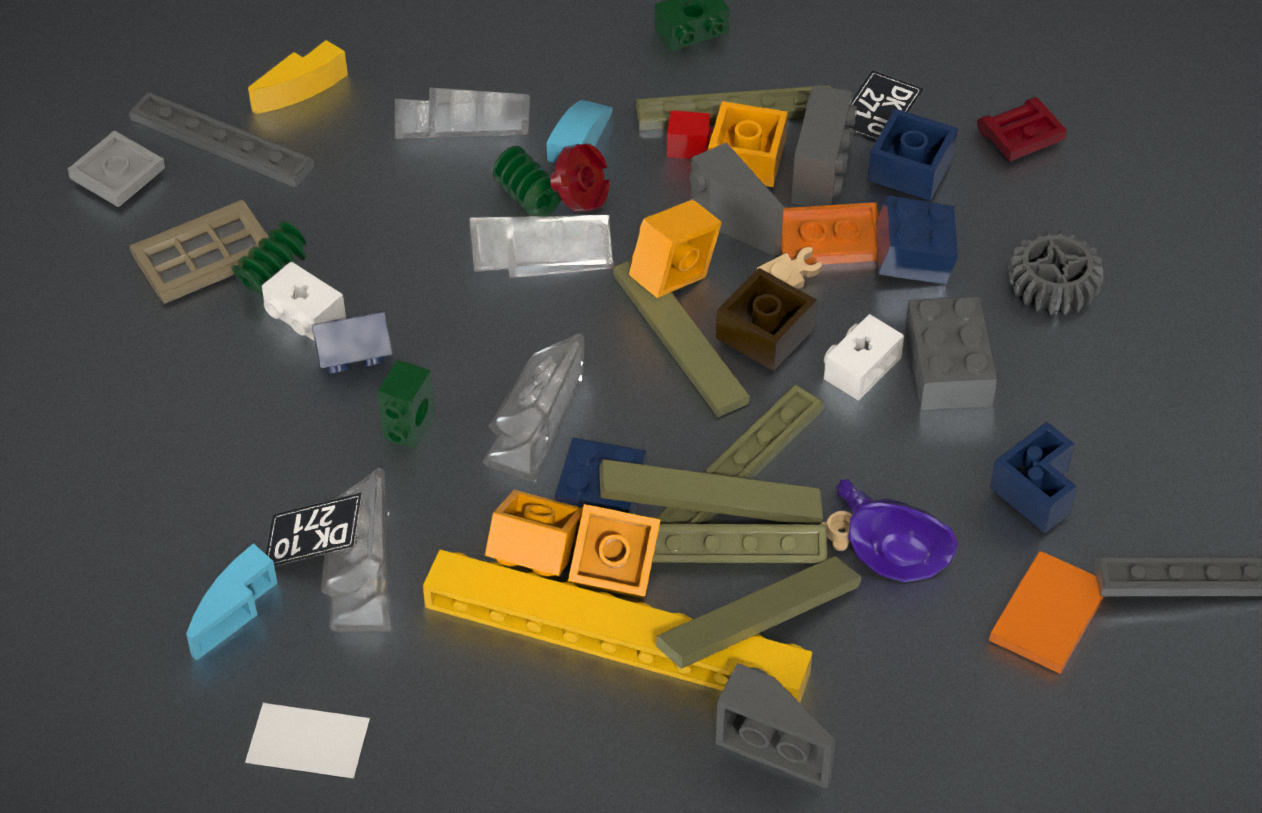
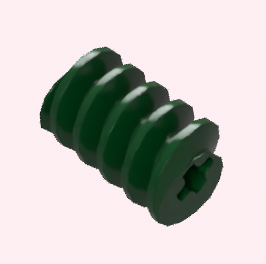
(525, 181)
(270, 256)

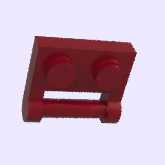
(1026, 135)

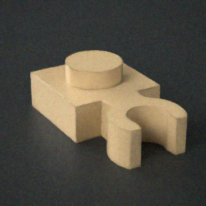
(793, 270)

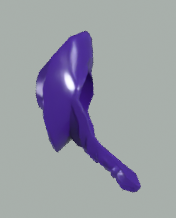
(897, 537)

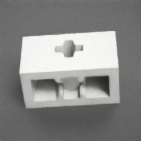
(301, 299)
(863, 356)

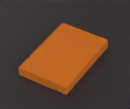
(833, 231)
(1048, 612)

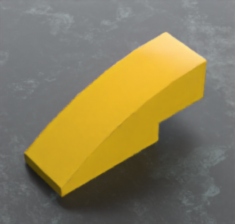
(298, 78)

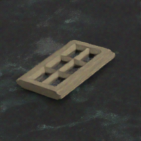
(198, 251)

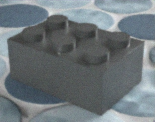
(822, 147)
(950, 353)

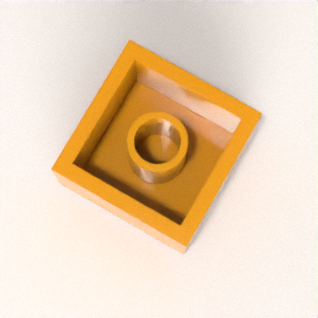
(755, 136)
(674, 248)
(534, 533)
(614, 551)

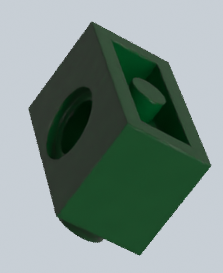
(690, 21)
(406, 404)

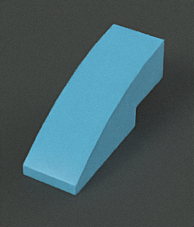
(579, 125)
(230, 600)

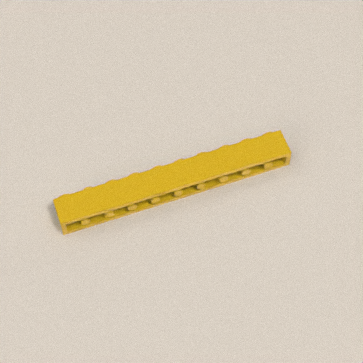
(595, 622)

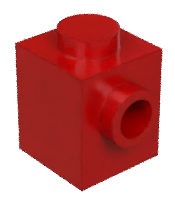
(688, 134)

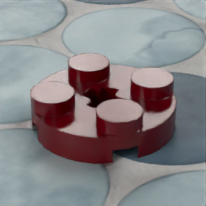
(581, 178)

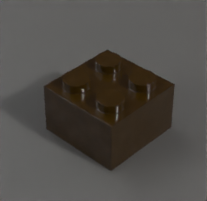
(766, 319)

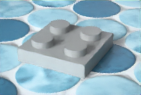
(116, 168)

